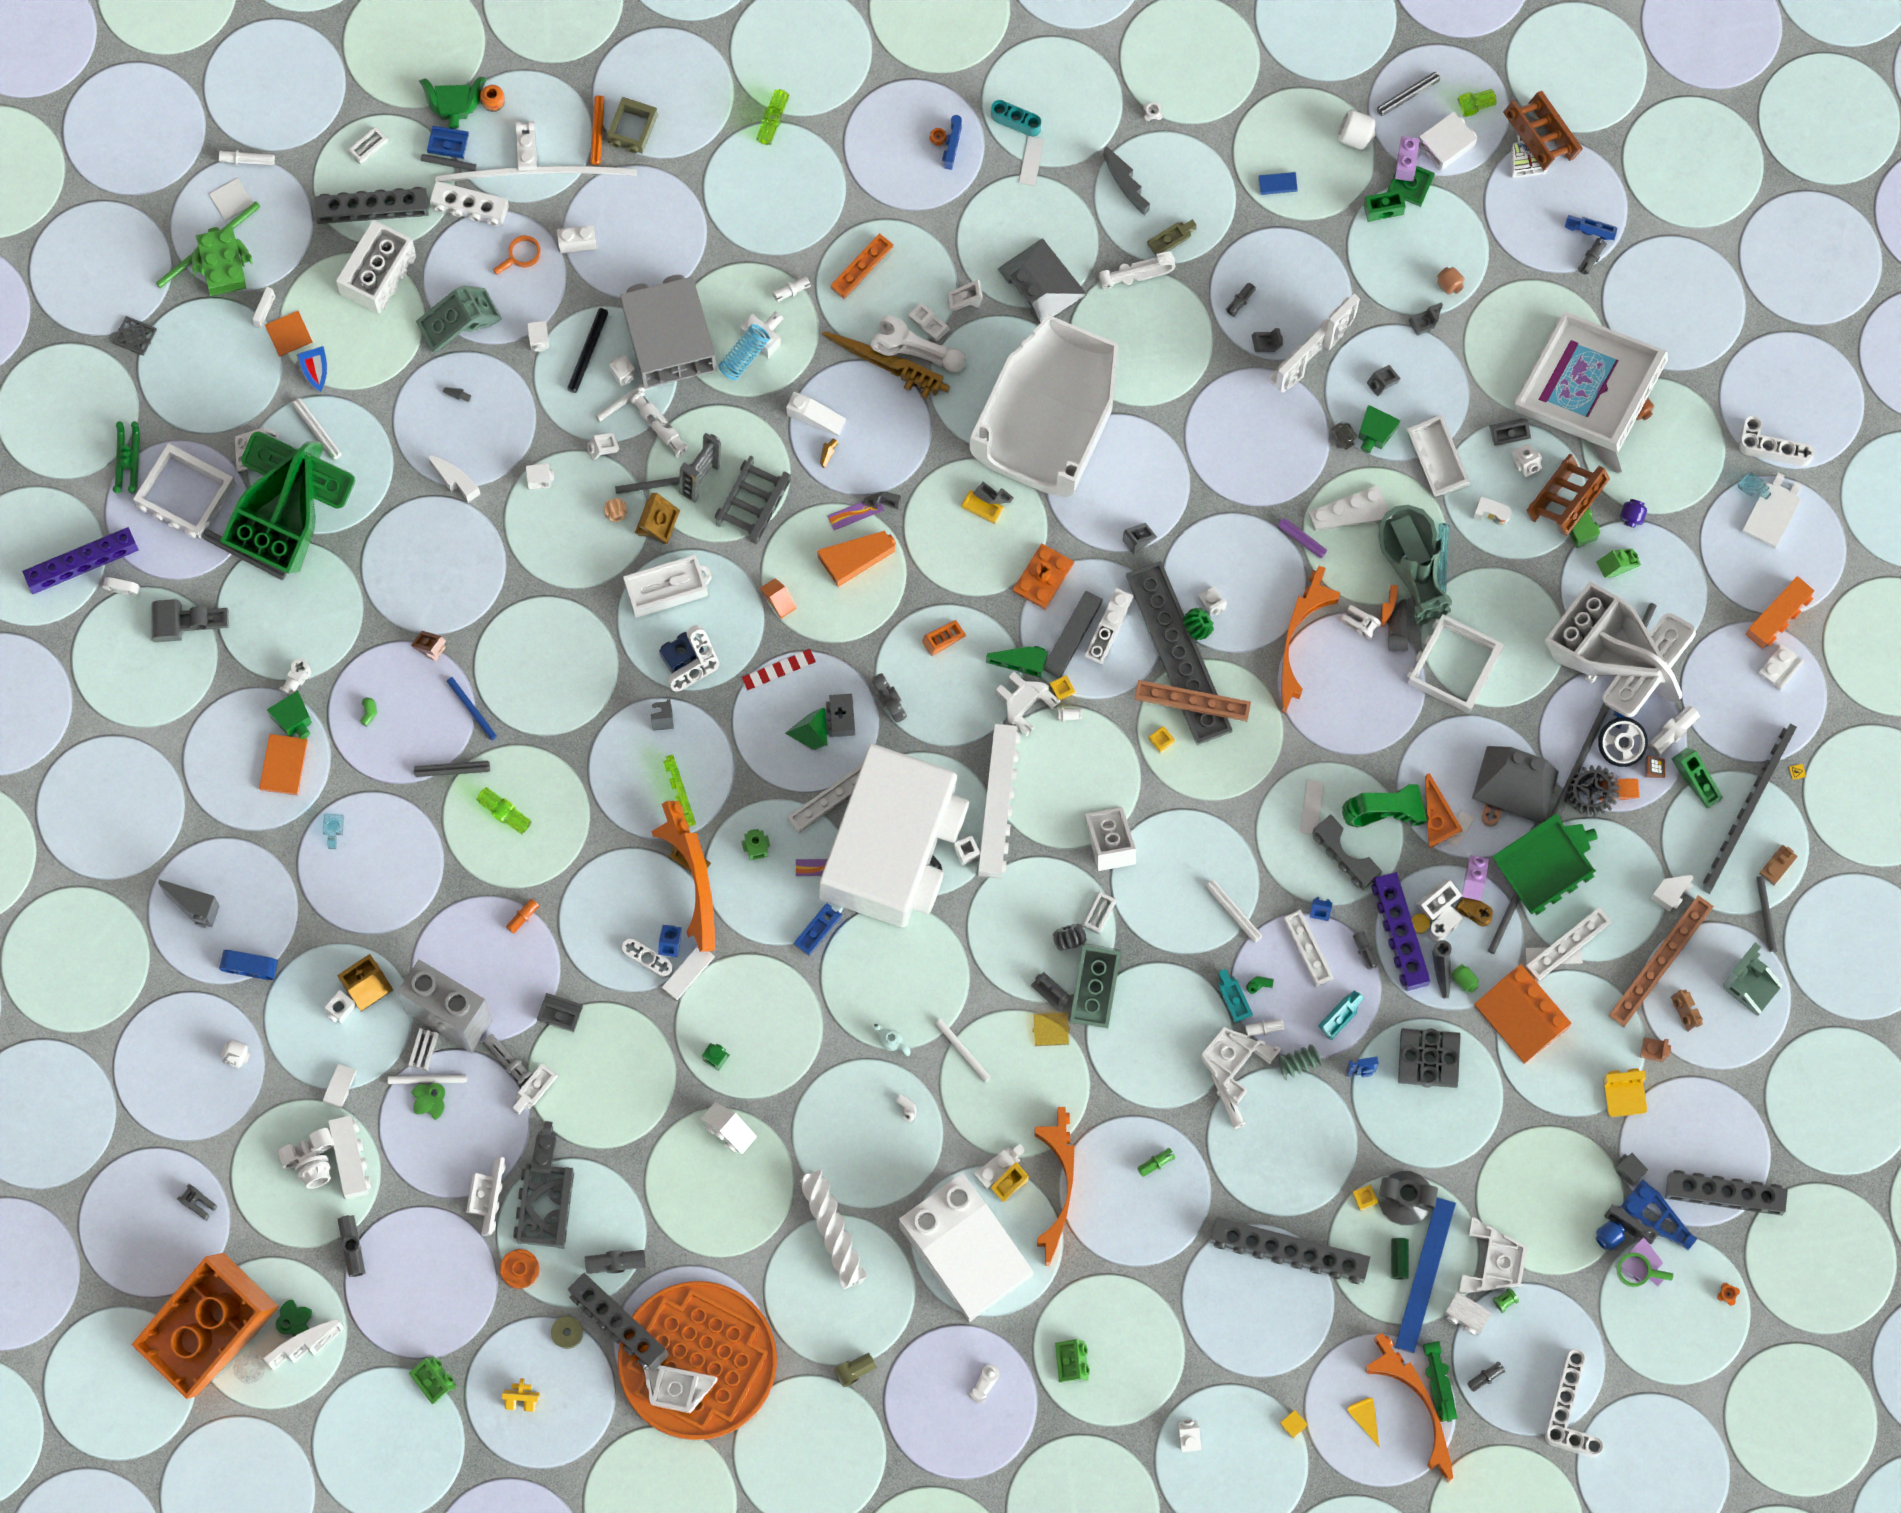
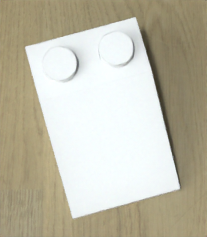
(1111, 839)

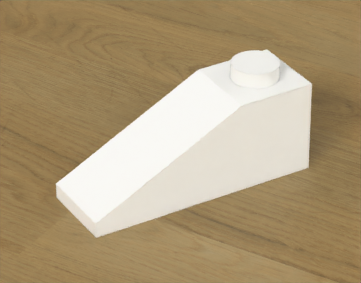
(814, 414)

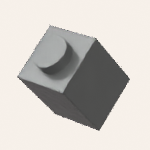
(1631, 1168)

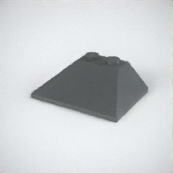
(1042, 280)
(1516, 782)

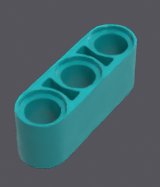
(1020, 125)

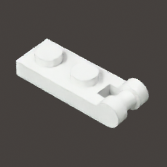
(526, 146)

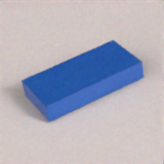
(1278, 183)

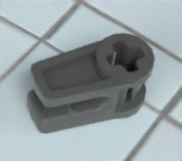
(190, 1198)

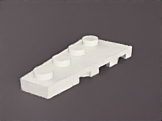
(1356, 509)

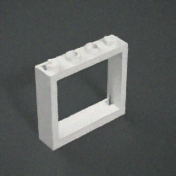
(198, 465)
(1470, 634)

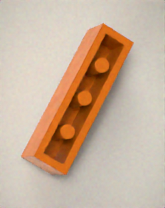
(1778, 614)

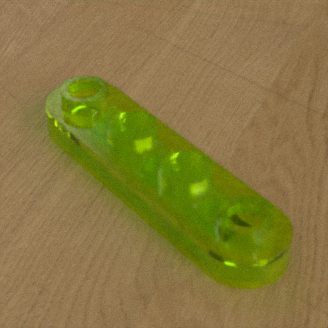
(676, 783)

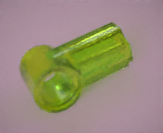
(1472, 103)

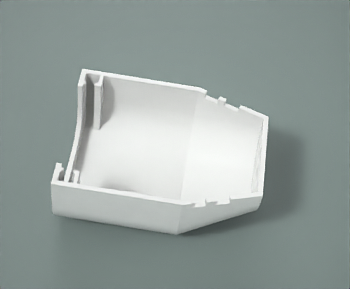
(1048, 408)

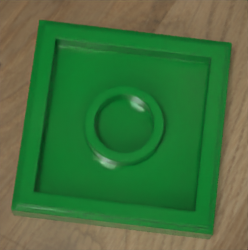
(1414, 190)

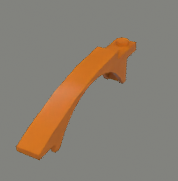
(1316, 598)
(677, 833)
(1057, 1140)
(1391, 1365)

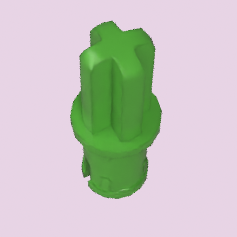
(1155, 1162)

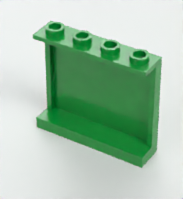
(1544, 865)

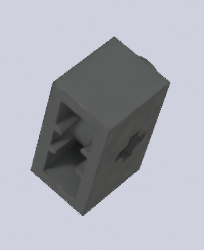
(841, 704)

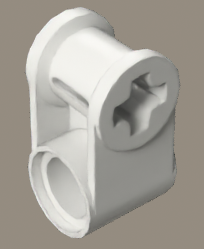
(1447, 921)

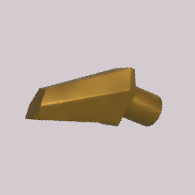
(827, 452)

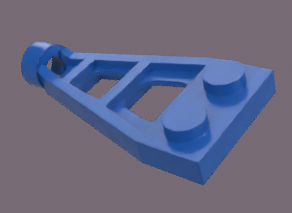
(1639, 1200)

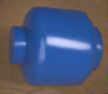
(1610, 1235)

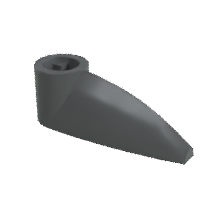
(1398, 628)
(1443, 966)

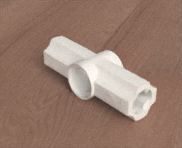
(1674, 730)

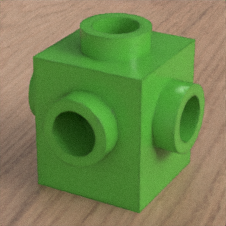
(756, 844)

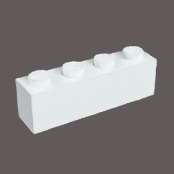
(348, 1157)

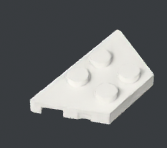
(677, 1388)

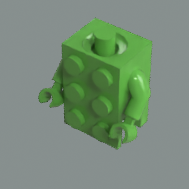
(221, 260)

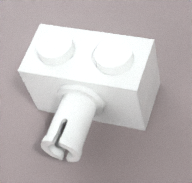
(768, 326)

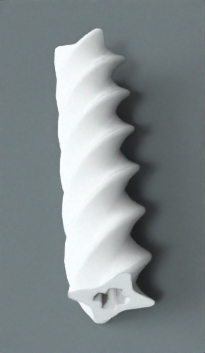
(831, 1227)

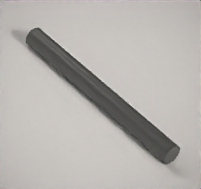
(647, 485)
(1766, 914)

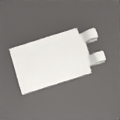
(1773, 514)

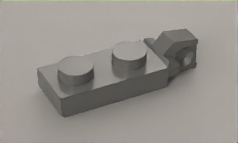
(544, 1149)
(1631, 1224)

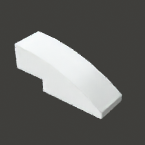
(454, 478)

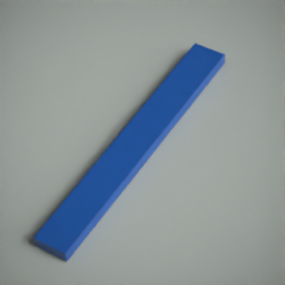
(1425, 1275)

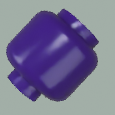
(1633, 513)

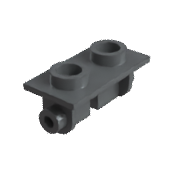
(1051, 991)

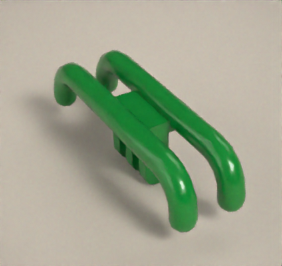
(126, 458)

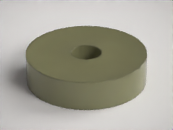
(560, 1326)

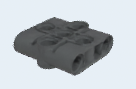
(1409, 1068)

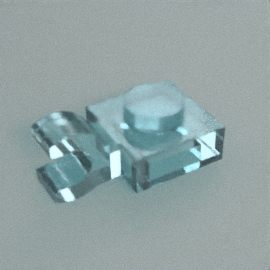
(1753, 484)
(332, 827)

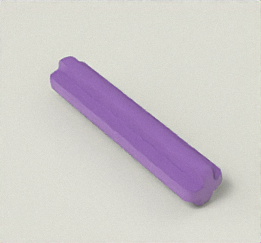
(1302, 538)

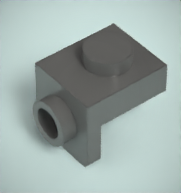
(1267, 340)

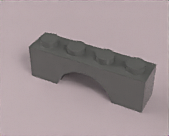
(1360, 870)

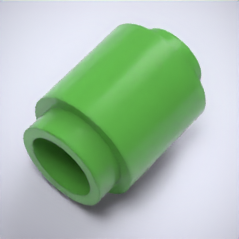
(1465, 978)

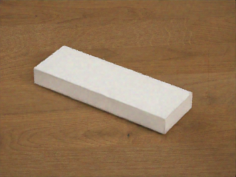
(687, 973)

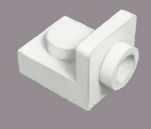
(602, 444)
(1212, 601)

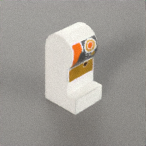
(1492, 510)

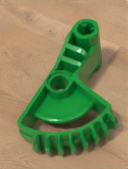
(1373, 807)

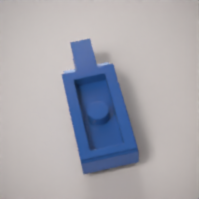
(1590, 227)

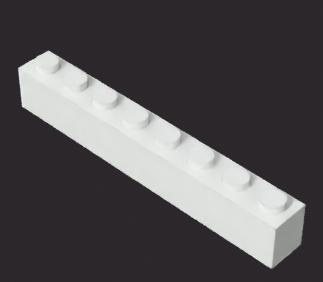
(997, 801)

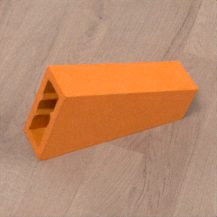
(855, 556)

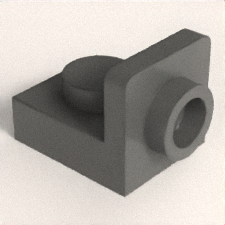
(1383, 379)

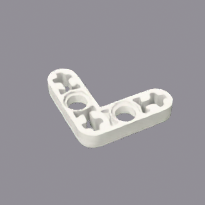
(702, 659)

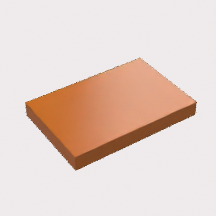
(283, 764)

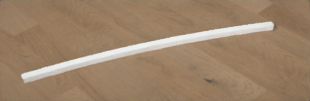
(540, 170)

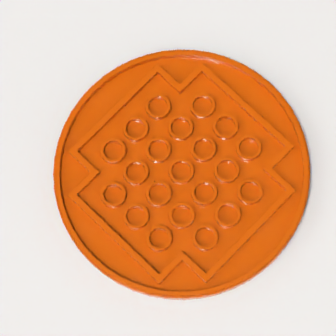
(711, 1334)

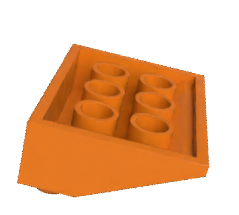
(1523, 1014)

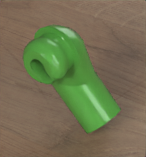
(370, 711)

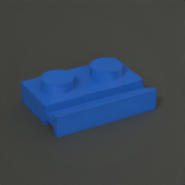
(448, 142)
(1363, 1067)

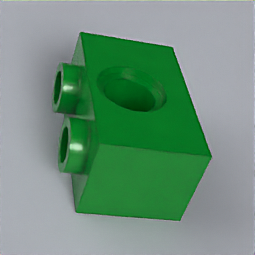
(1384, 205)

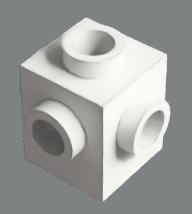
(1527, 460)

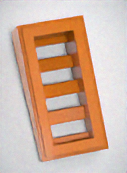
(933, 644)

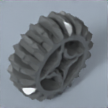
(1608, 795)

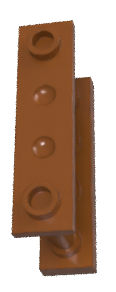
(1553, 123)
(1576, 507)

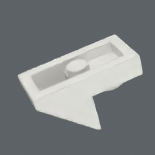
(966, 295)

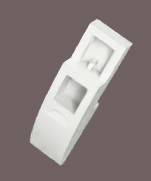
(1109, 626)

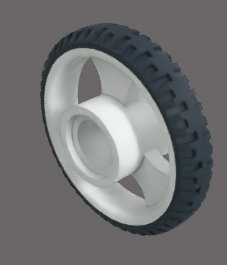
(1633, 729)

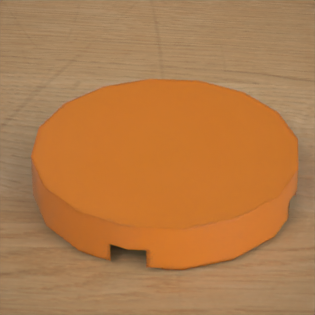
(519, 1268)

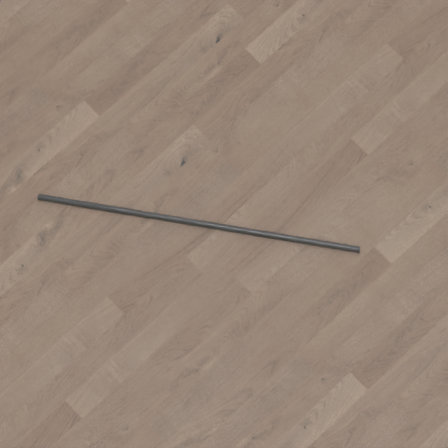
(1564, 795)

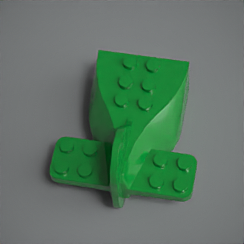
(278, 511)

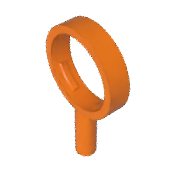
(510, 261)

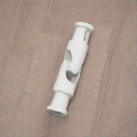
(661, 426)

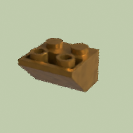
(365, 982)

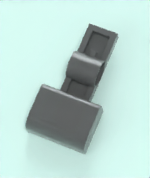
(170, 620)

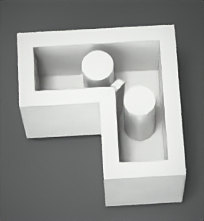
(728, 1126)

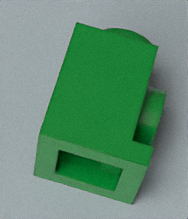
(715, 1056)

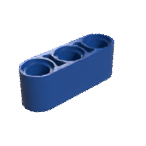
(248, 964)

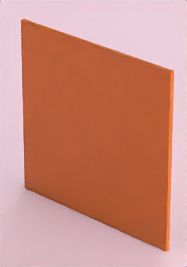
(288, 333)

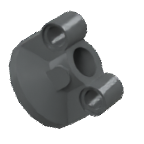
(1403, 1211)

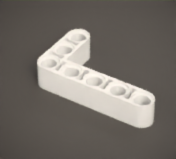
(1566, 1408)

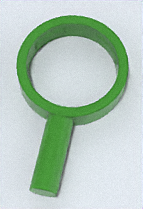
(1650, 1272)

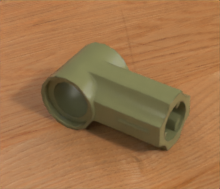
(851, 1371)

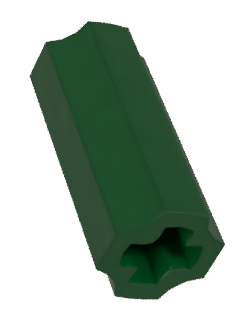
(1399, 1258)

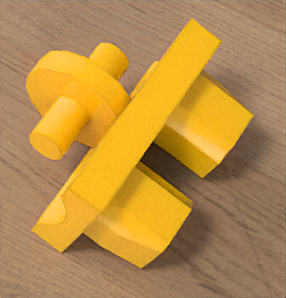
(511, 1396)

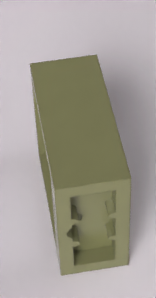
(638, 109)

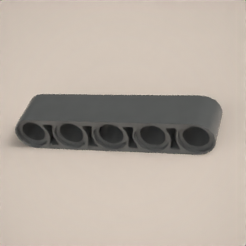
(1073, 634)

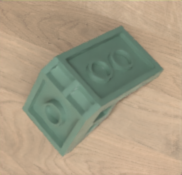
(461, 310)
(1752, 982)

